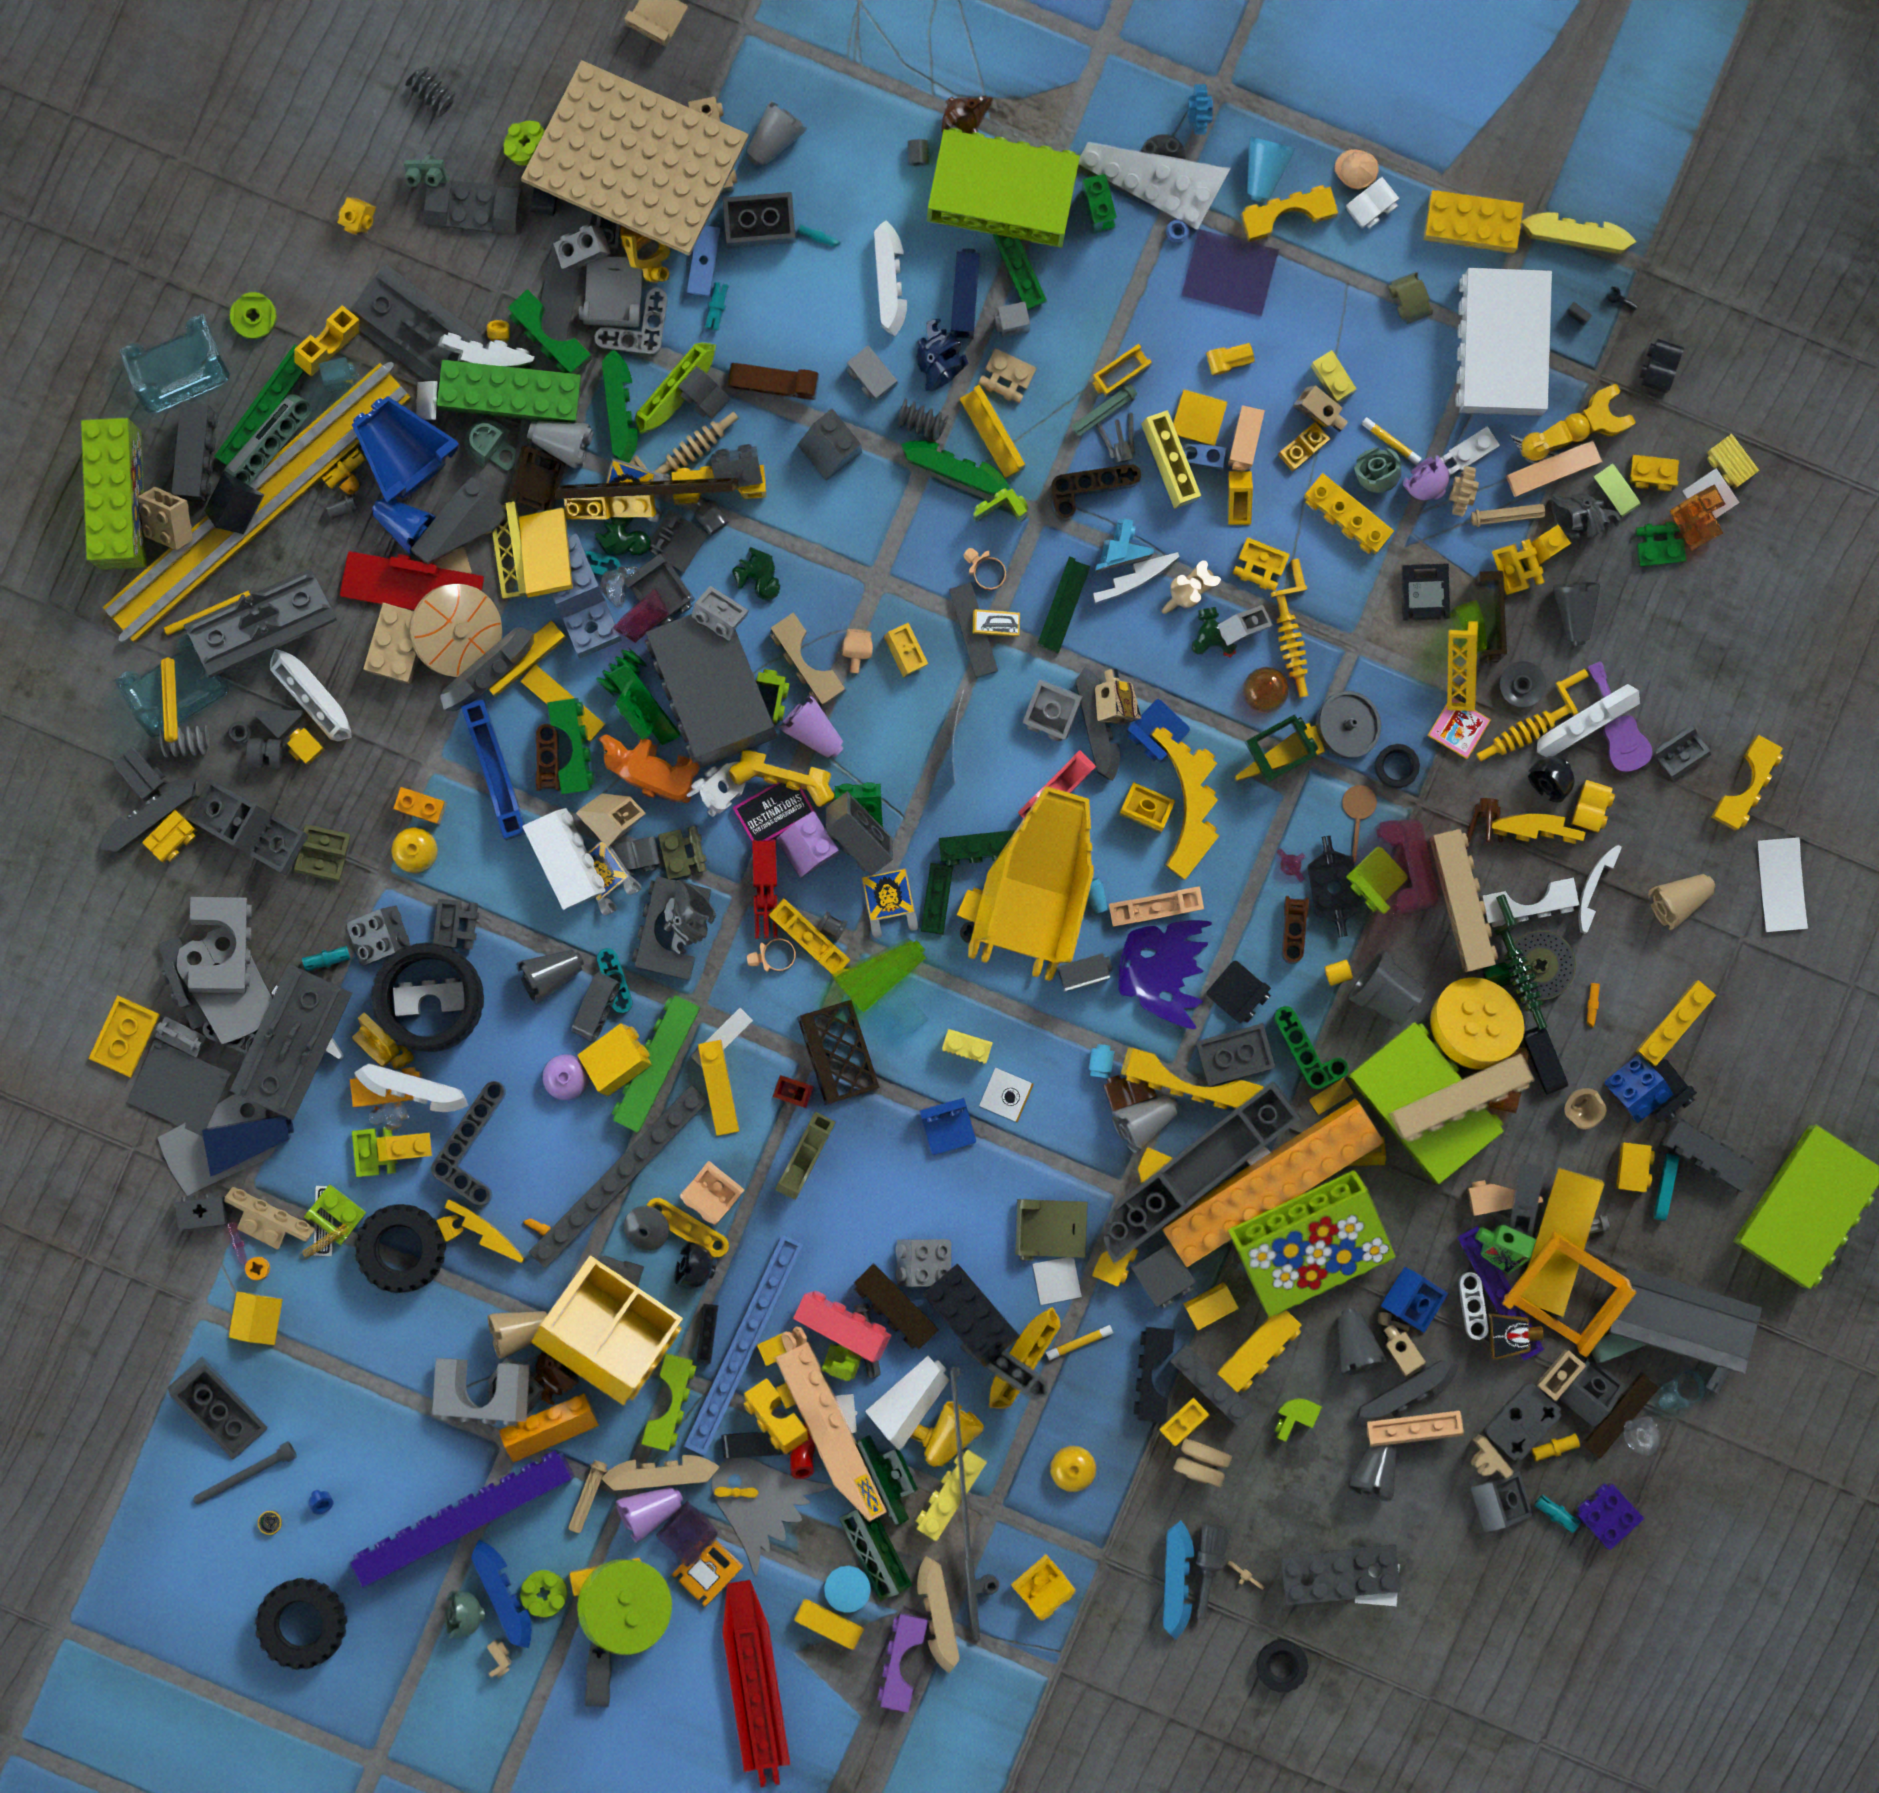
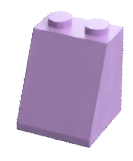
(807, 844)

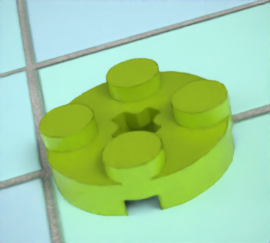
(517, 136)
(244, 306)
(549, 1581)

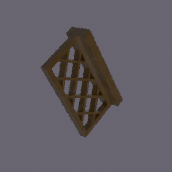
(819, 1059)

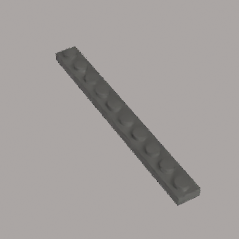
(618, 1176)

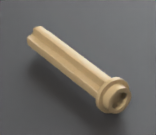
(1507, 514)
(587, 1496)

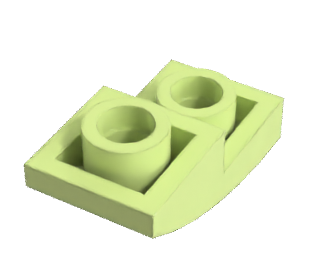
(1617, 490)

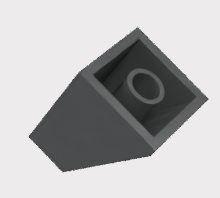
(830, 444)

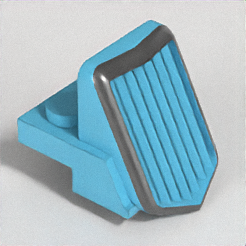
(1119, 551)

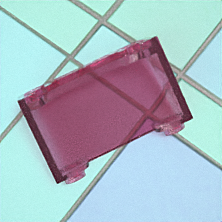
(1411, 835)

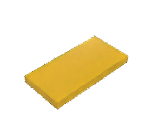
(545, 552)

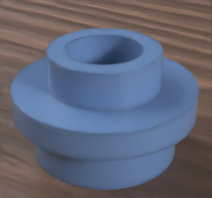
(1177, 224)

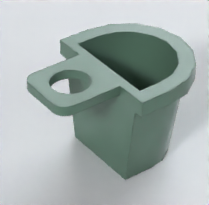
(486, 442)

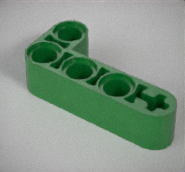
(1305, 1045)

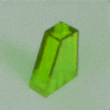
(1469, 612)

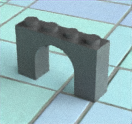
(651, 954)

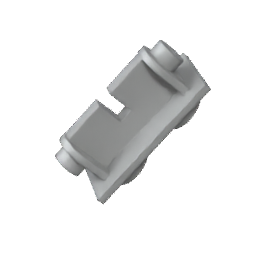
(180, 1036)

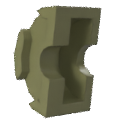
(1412, 297)

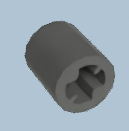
(918, 152)

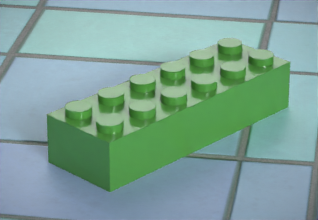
(508, 392)

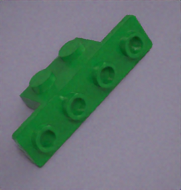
(641, 708)

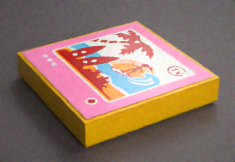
(1459, 729)

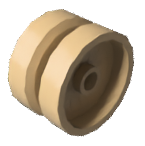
(1202, 1464)

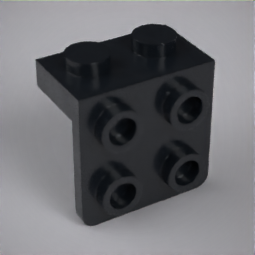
(1238, 992)
(1682, 1092)

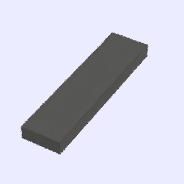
(977, 644)

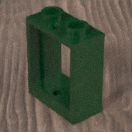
(1260, 759)

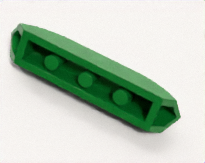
(616, 376)
(925, 455)

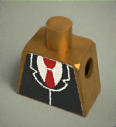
(1511, 1335)

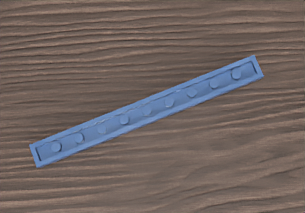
(743, 1345)

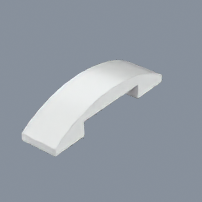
(1585, 914)

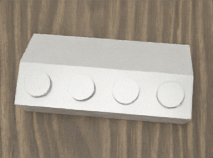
(564, 858)

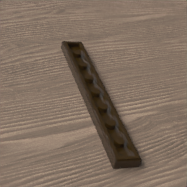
(647, 488)

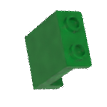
(1099, 203)

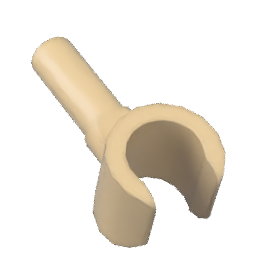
(1385, 1319)

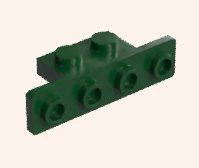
(891, 1477)

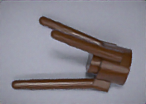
(1489, 809)

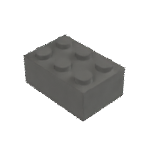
(759, 220)
(859, 833)

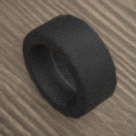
(1400, 748)

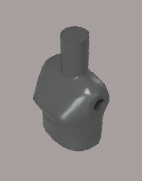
(710, 516)

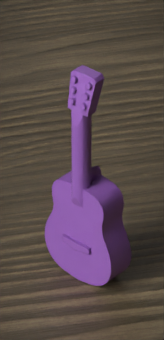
(1626, 745)

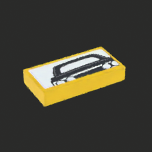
(996, 623)

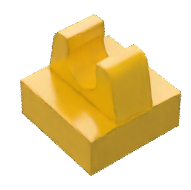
(447, 1228)

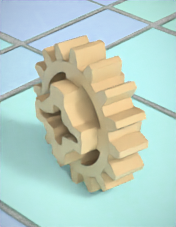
(1464, 490)

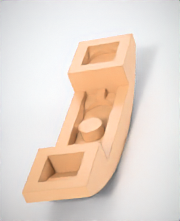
(1156, 906)

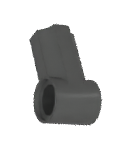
(628, 1270)

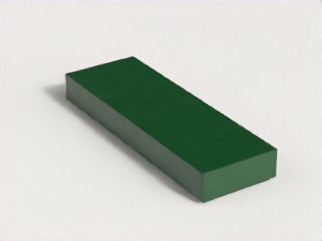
(937, 898)

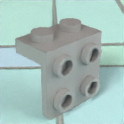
(922, 1261)

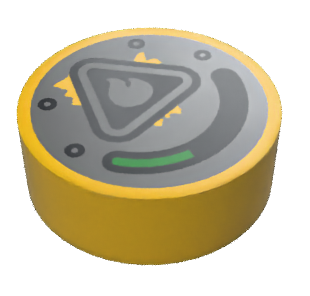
(269, 1522)

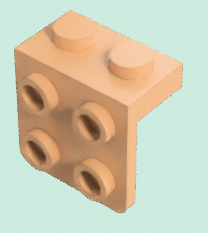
(711, 1193)

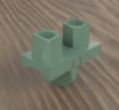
(425, 171)

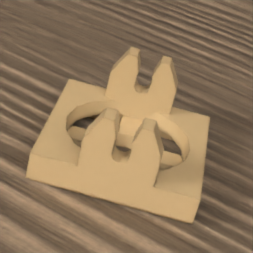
(1488, 1459)

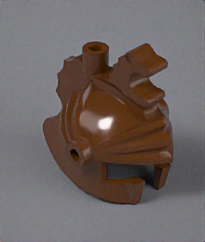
(965, 113)
(556, 1377)

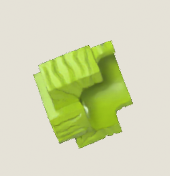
(841, 1362)

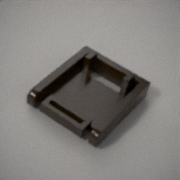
(534, 483)

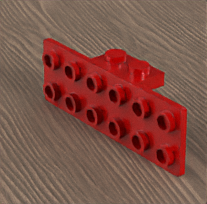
(397, 580)

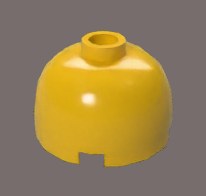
(414, 850)
(1073, 1468)

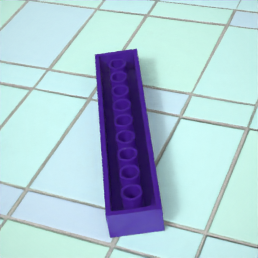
(457, 1521)

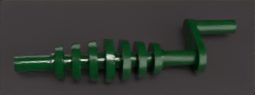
(1517, 963)

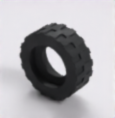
(1264, 1665)

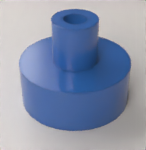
(320, 1502)

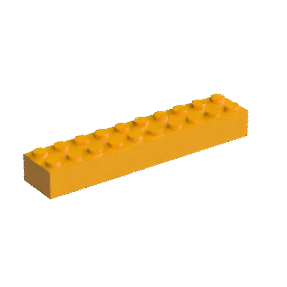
(1273, 1181)

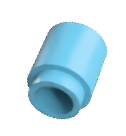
(1101, 1061)

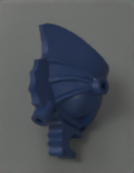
(939, 356)

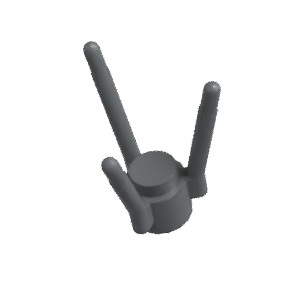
(1122, 450)

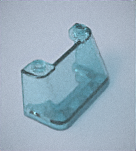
(176, 367)
(193, 689)

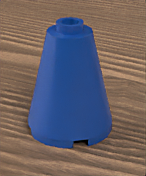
(402, 522)

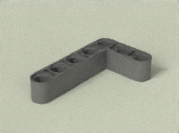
(466, 1143)

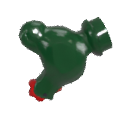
(1210, 635)

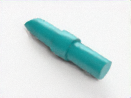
(818, 236)

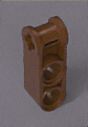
(547, 771)
(1297, 916)

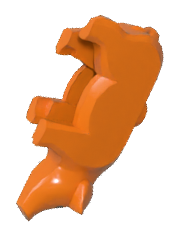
(649, 773)

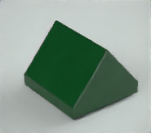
(1498, 974)

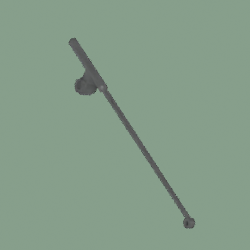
(973, 1585)

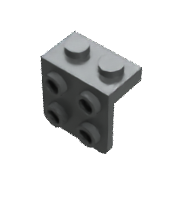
(738, 463)
(378, 934)

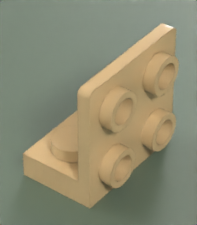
(657, 18)

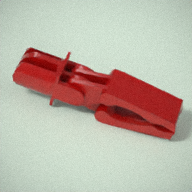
(764, 876)

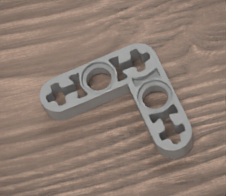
(640, 337)

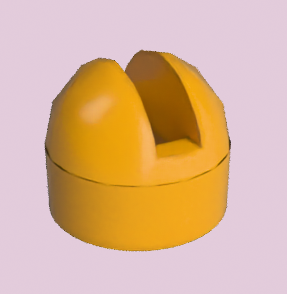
(351, 485)

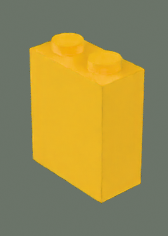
(615, 1059)

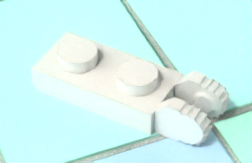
(1471, 450)

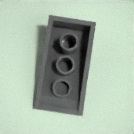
(216, 1407)

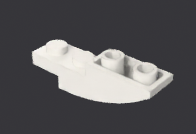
(494, 354)

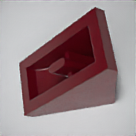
(793, 1091)

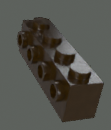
(898, 1308)

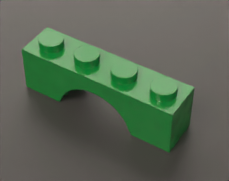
(529, 312)
(576, 774)

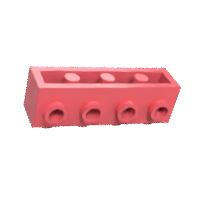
(842, 1326)

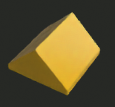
(1147, 807)
(255, 1318)

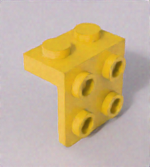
(1044, 1587)

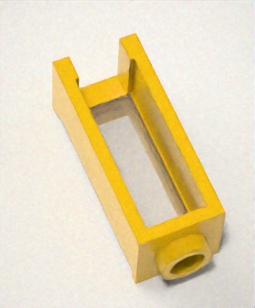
(1120, 371)

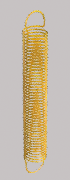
(329, 1235)

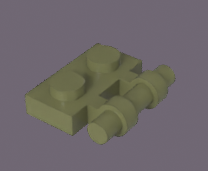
(675, 854)

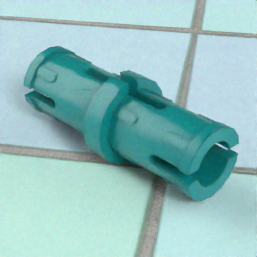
(716, 306)
(326, 958)
(1557, 1513)

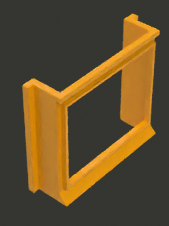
(1604, 1317)

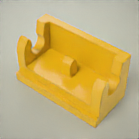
(905, 649)
(1210, 1306)
(1184, 1422)

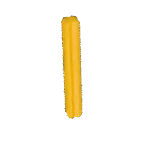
(169, 700)

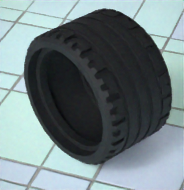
(383, 990)

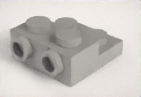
(1052, 710)

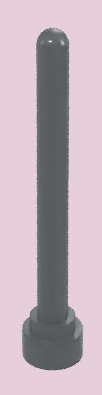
(284, 1453)

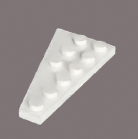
(1169, 183)

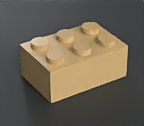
(391, 646)

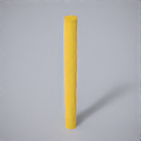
(179, 625)

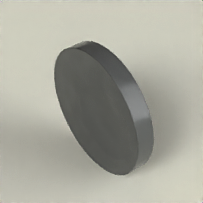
(1348, 724)

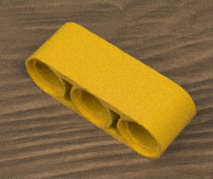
(828, 1624)

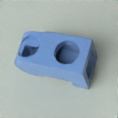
(1206, 456)

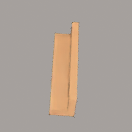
(1415, 1428)

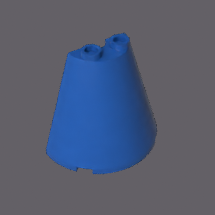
(401, 447)

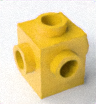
(356, 215)

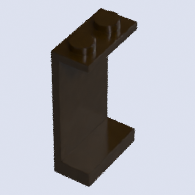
(1495, 578)

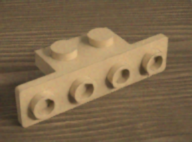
(266, 1221)

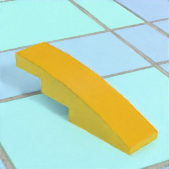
(492, 1237)

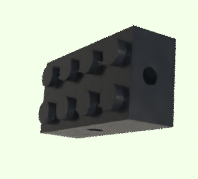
(971, 1315)

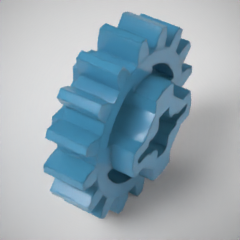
(1200, 109)

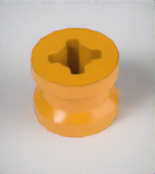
(261, 1266)

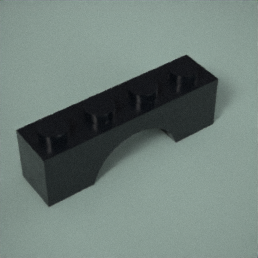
(1157, 1344)

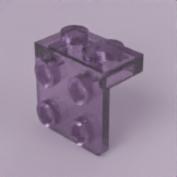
(688, 1534)

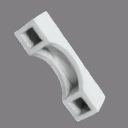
(1559, 896)

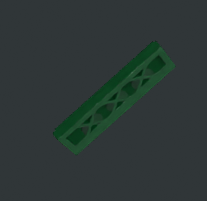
(1063, 605)
(880, 1551)

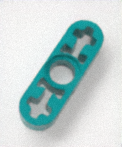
(626, 995)
(1666, 1187)

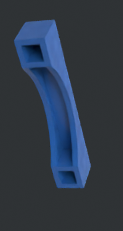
(494, 769)

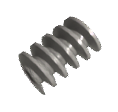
(186, 741)

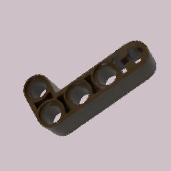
(1097, 485)

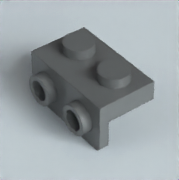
(1682, 752)

